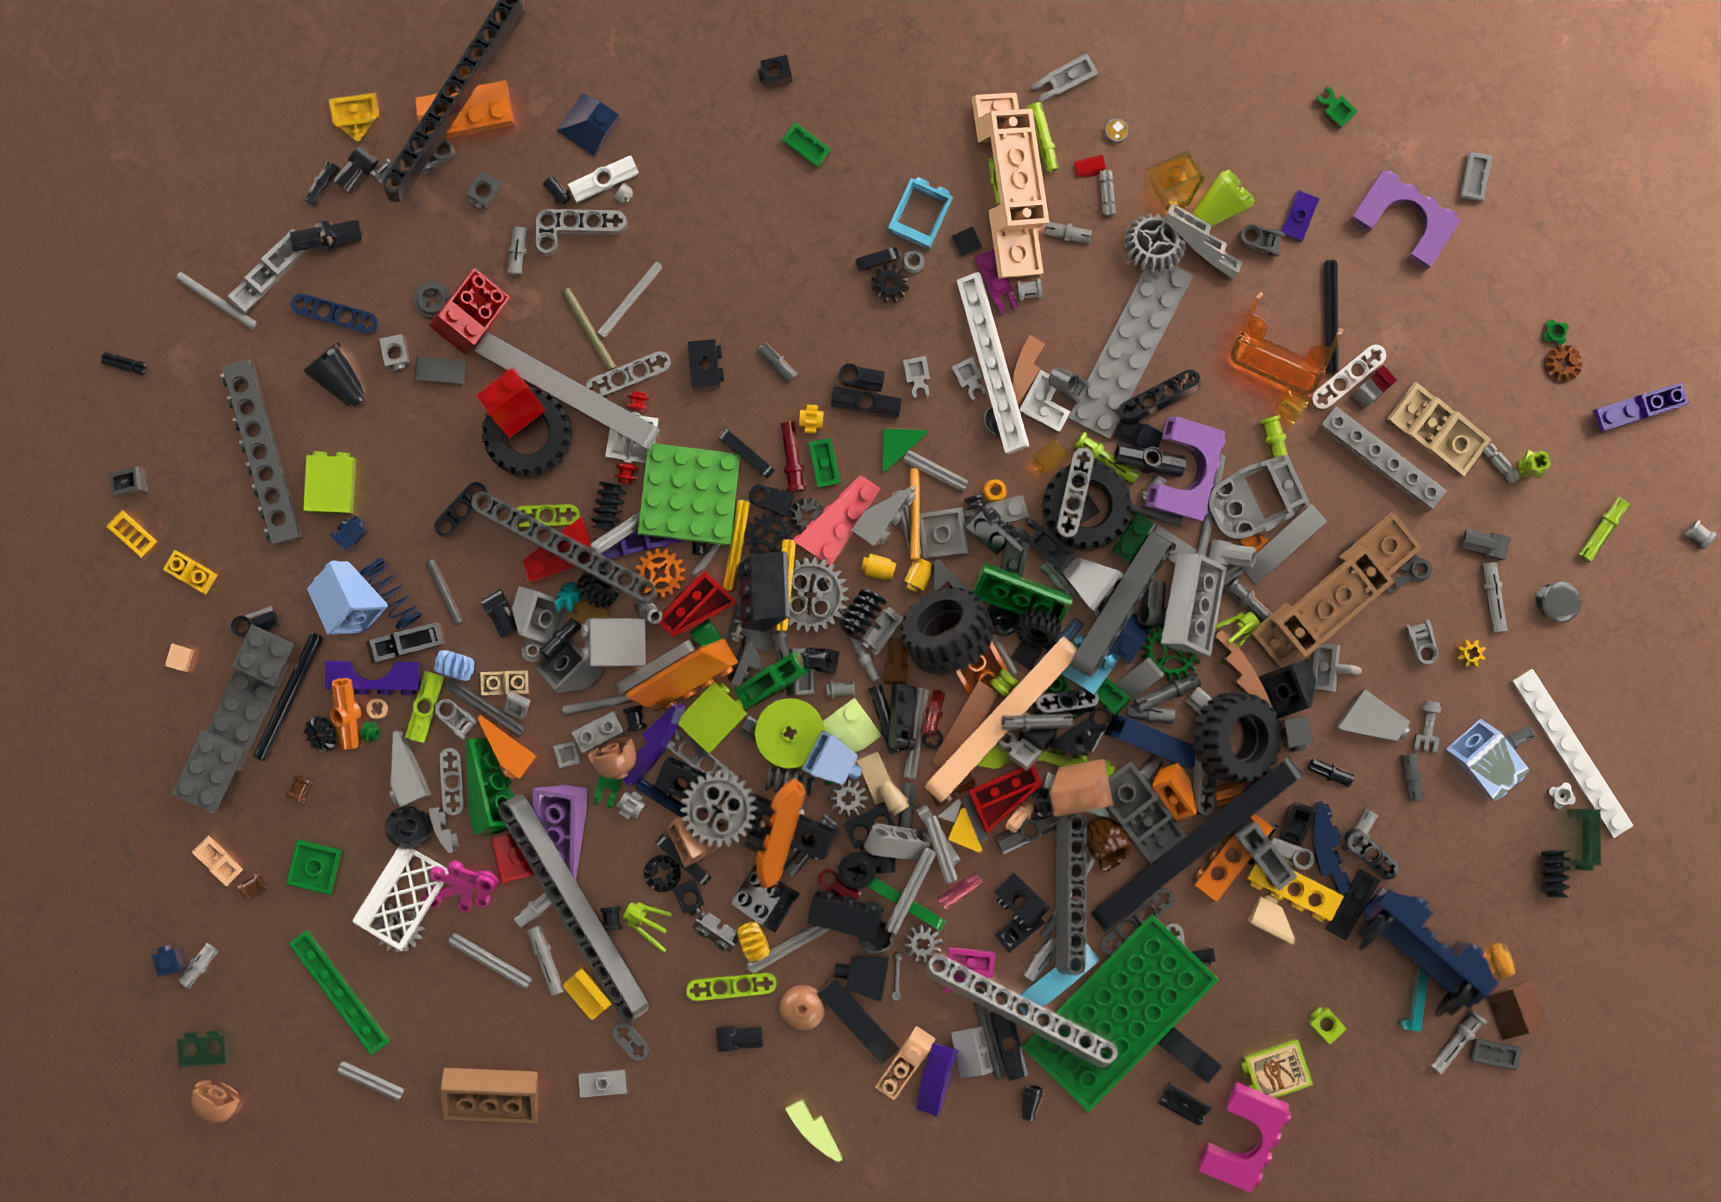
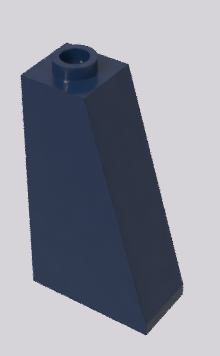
(1151, 741)

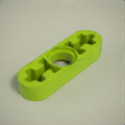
(563, 509)

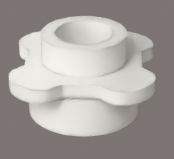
(1568, 795)

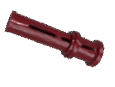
(793, 467)

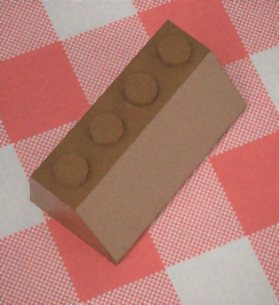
(489, 1095)

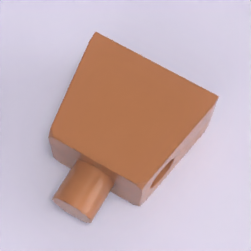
(689, 847)

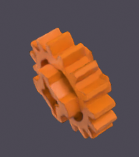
(669, 561)

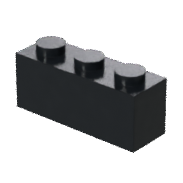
(845, 915)

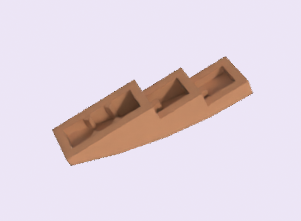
(1247, 678)
(966, 722)

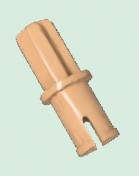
(1021, 814)

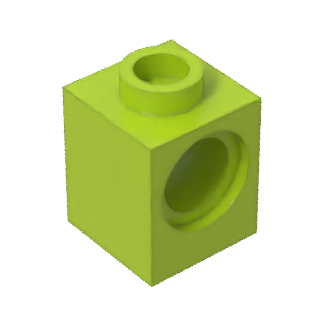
(1333, 1032)

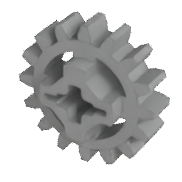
(396, 917)

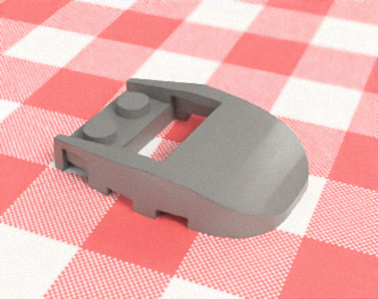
(1237, 509)

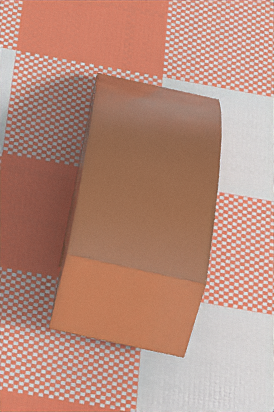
(1025, 370)

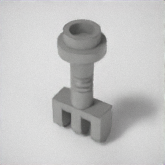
(1431, 708)

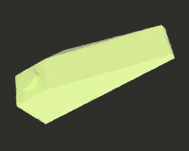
(851, 727)

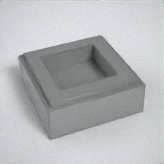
(516, 705)
(567, 754)

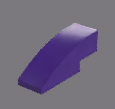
(936, 1078)

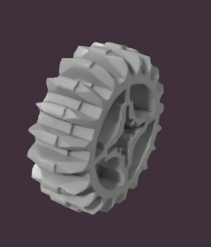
(1146, 233)

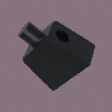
(864, 975)

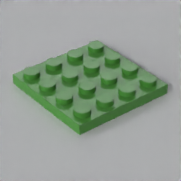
(689, 494)

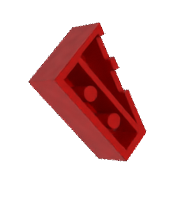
(543, 565)
(695, 603)

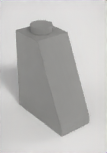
(1374, 719)

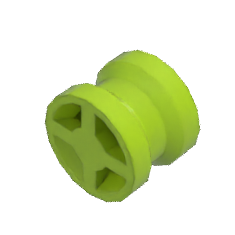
(1004, 682)

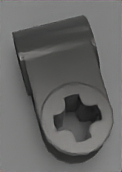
(436, 159)
(1263, 239)
(1067, 383)

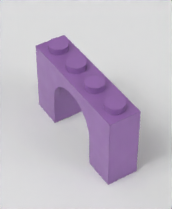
(1438, 223)
(1206, 446)

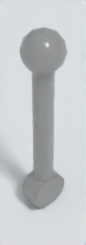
(896, 994)

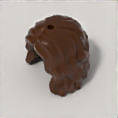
(1107, 842)

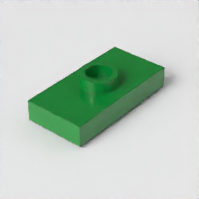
(806, 145)
(1112, 697)

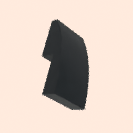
(1014, 934)

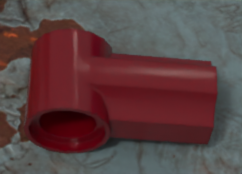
(837, 886)

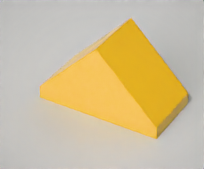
(964, 833)

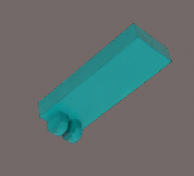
(1418, 1002)

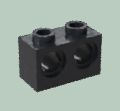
(867, 821)

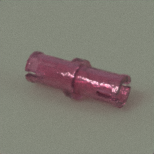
(960, 890)

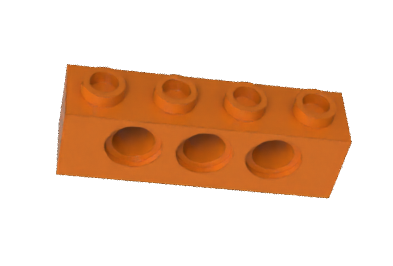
(1215, 888)

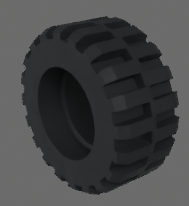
(540, 461)
(1115, 520)
(955, 648)
(1260, 737)

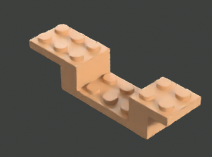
(1018, 181)

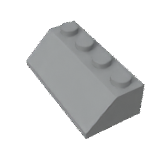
(1193, 604)

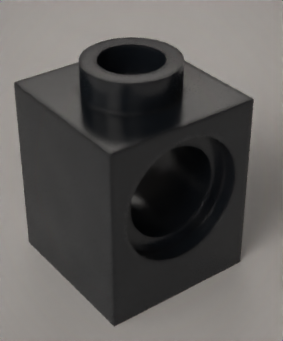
(782, 63)
(690, 886)

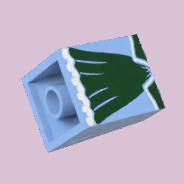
(1488, 759)

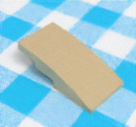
(1439, 429)

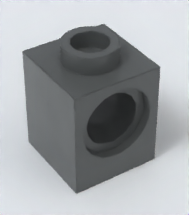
(482, 180)

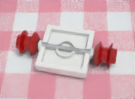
(625, 449)

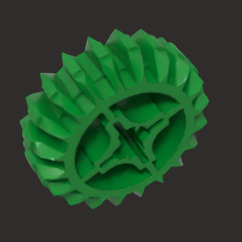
(1187, 663)

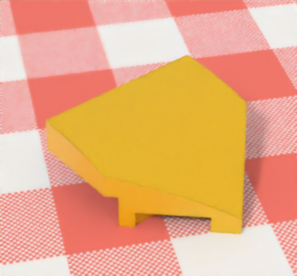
(354, 113)

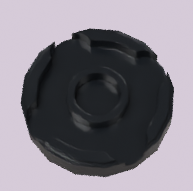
(408, 827)

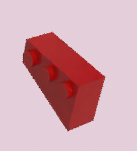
(1003, 794)

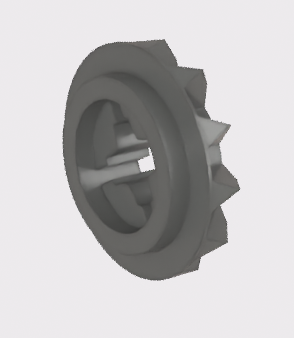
(430, 288)
(795, 513)

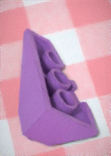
(563, 816)

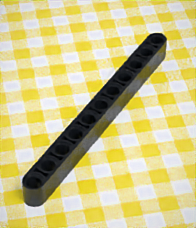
(451, 105)
(1197, 843)

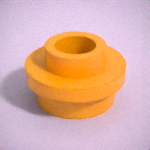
(994, 483)

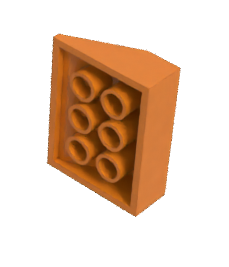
(685, 676)

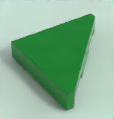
(898, 443)

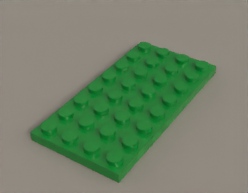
(1129, 1004)

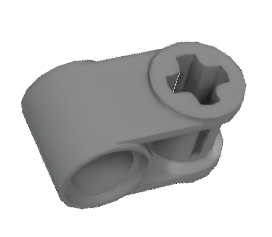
(1422, 641)
(457, 718)

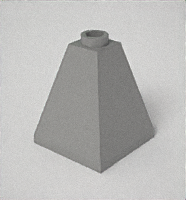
(1093, 582)

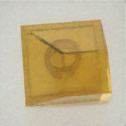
(1176, 180)

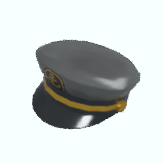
(1559, 601)

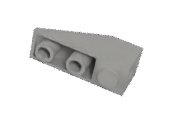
(877, 520)

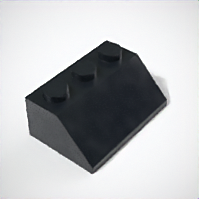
(764, 591)

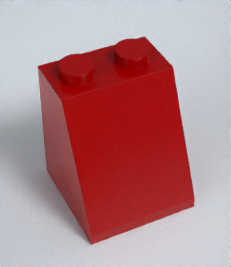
(510, 402)

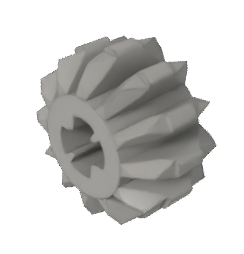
(854, 804)
(924, 935)

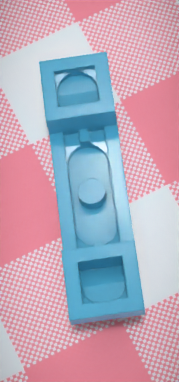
(1055, 983)

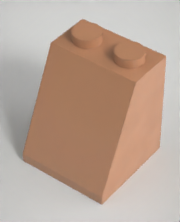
(1081, 788)

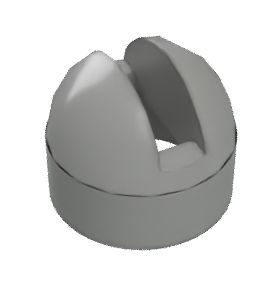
(623, 194)

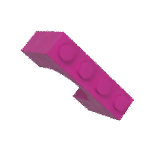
(1245, 1168)

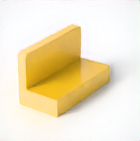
(587, 993)

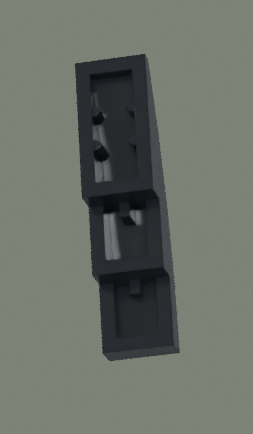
(857, 1020)

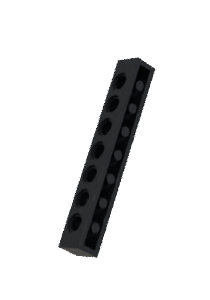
(823, 834)

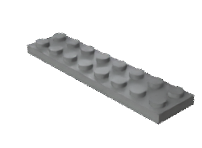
(1129, 349)

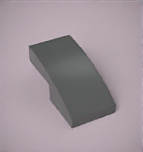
(440, 370)

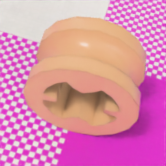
(384, 709)

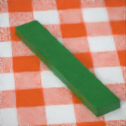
(339, 992)

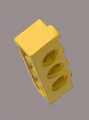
(1324, 910)

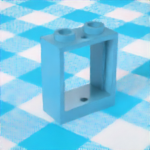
(913, 235)

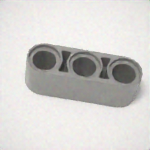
(897, 842)

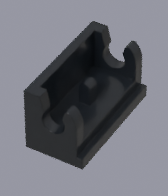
(1184, 1104)

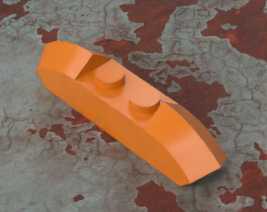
(788, 807)

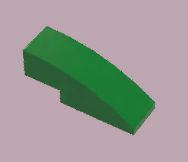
(772, 680)

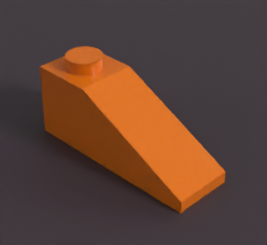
(509, 752)

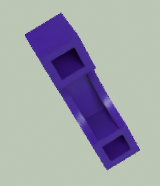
(403, 677)

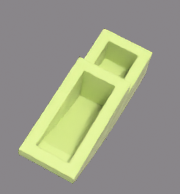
(813, 1129)

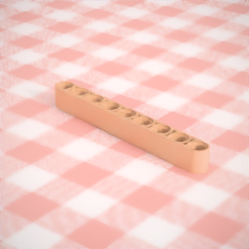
(991, 729)

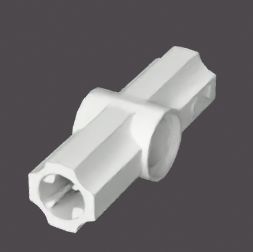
(618, 172)

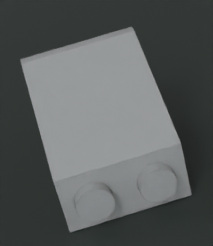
(614, 642)

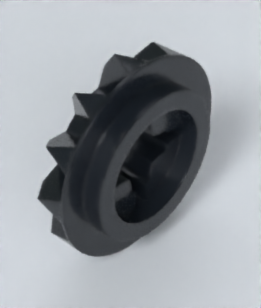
(320, 725)
(651, 870)
(862, 878)

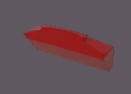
(1090, 166)

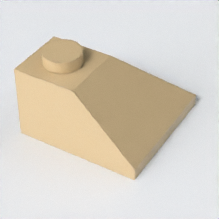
(1271, 918)

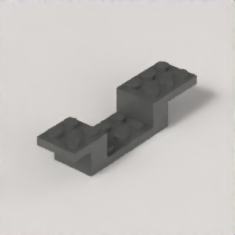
(237, 720)

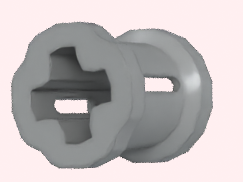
(1029, 289)
(1700, 534)

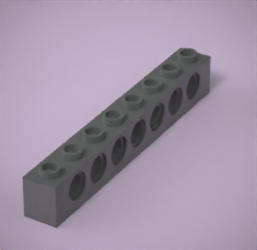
(289, 529)

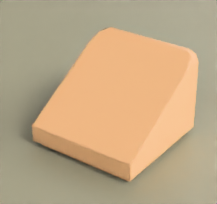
(179, 658)

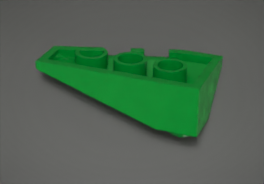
(485, 788)

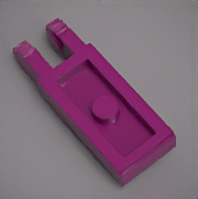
(995, 286)

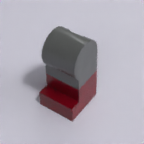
(1374, 387)

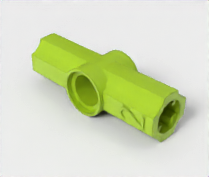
(1534, 464)
(420, 722)

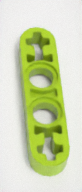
(731, 983)

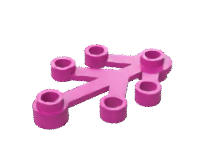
(483, 881)

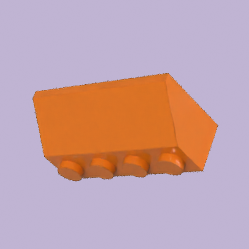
(484, 111)

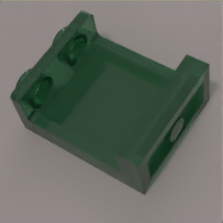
(1590, 838)

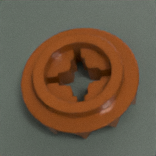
(1554, 367)

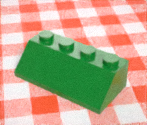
(1018, 593)

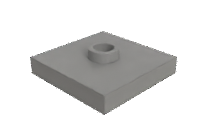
(943, 533)

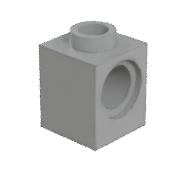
(390, 343)

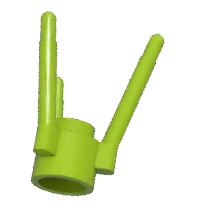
(1245, 625)
(635, 915)

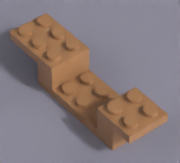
(1340, 595)

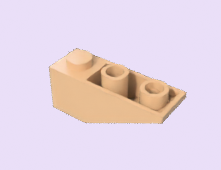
(905, 1063)

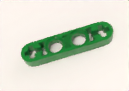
(915, 908)

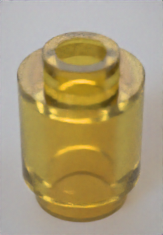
(1500, 960)

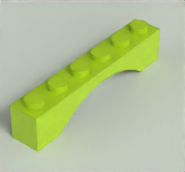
(997, 758)

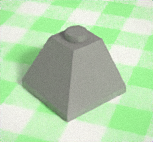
(537, 614)

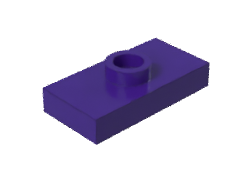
(1300, 215)

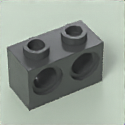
(1296, 733)

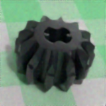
(890, 291)

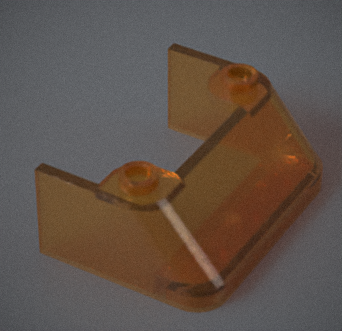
(1277, 362)

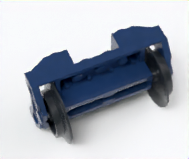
(1457, 969)

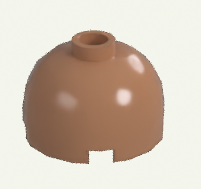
(614, 758)
(802, 1008)
(214, 1103)

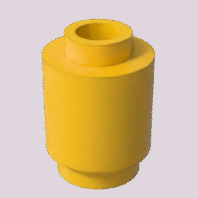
(878, 567)
(919, 575)

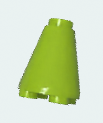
(1223, 199)

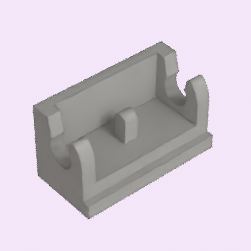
(973, 1052)

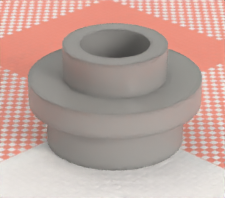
(913, 254)
(525, 650)

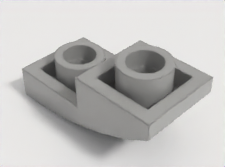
(446, 837)

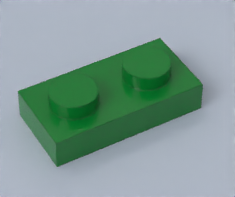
(824, 462)

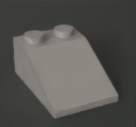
(406, 776)

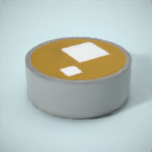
(1116, 130)

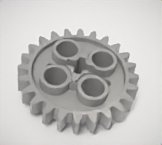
(832, 597)
(700, 798)

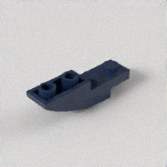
(1324, 838)

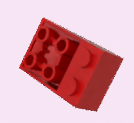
(469, 311)

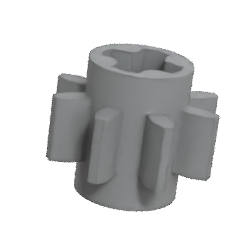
(630, 805)

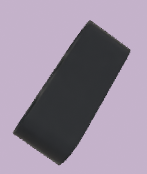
(450, 513)

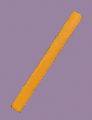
(915, 517)

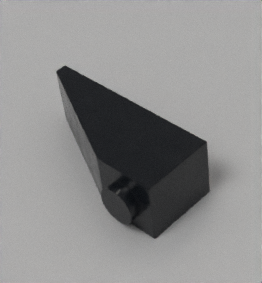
(1190, 1055)

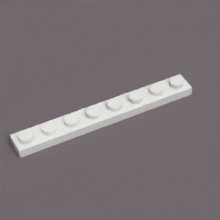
(993, 363)
(1572, 753)

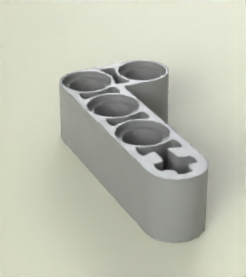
(581, 227)

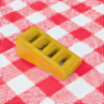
(117, 519)

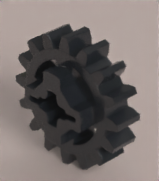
(765, 521)

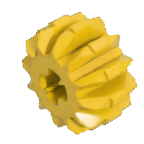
(753, 941)

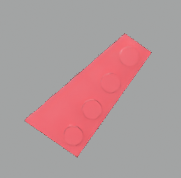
(834, 526)

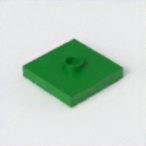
(314, 867)

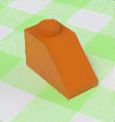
(1175, 791)

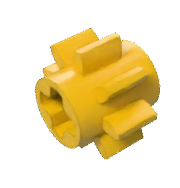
(811, 418)
(1465, 656)

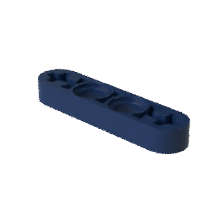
(334, 315)

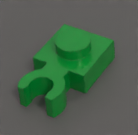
(1339, 109)

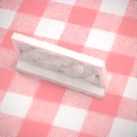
(382, 891)

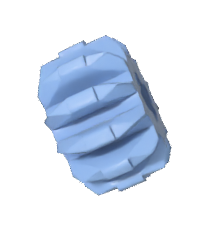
(454, 665)

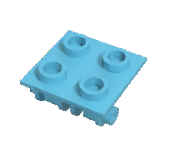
(1090, 684)

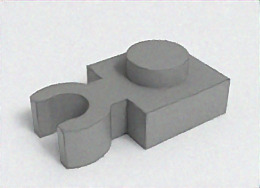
(917, 372)
(968, 375)
(1021, 752)

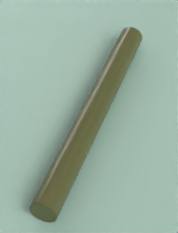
(588, 329)

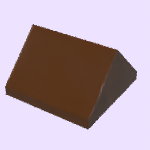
(1516, 1010)

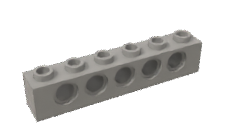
(1382, 458)

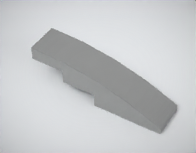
(1197, 235)
(265, 275)
(1285, 543)

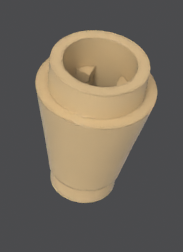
(893, 797)

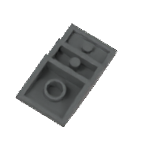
(1143, 813)

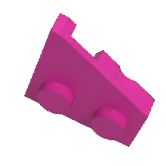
(975, 960)

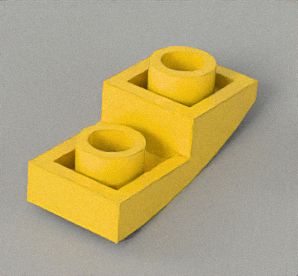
(190, 572)

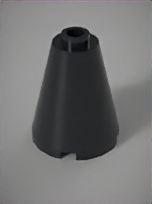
(337, 375)

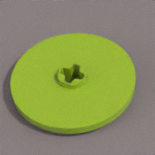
(772, 725)

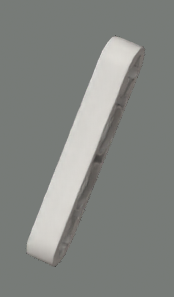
(1348, 377)

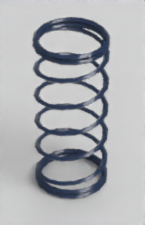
(369, 570)

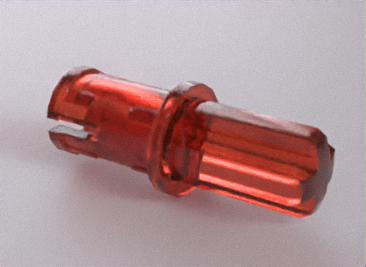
(933, 713)

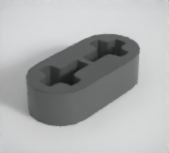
(635, 1037)

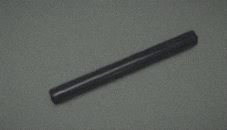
(287, 696)

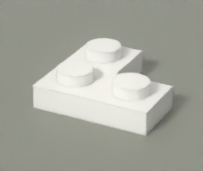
(1040, 408)

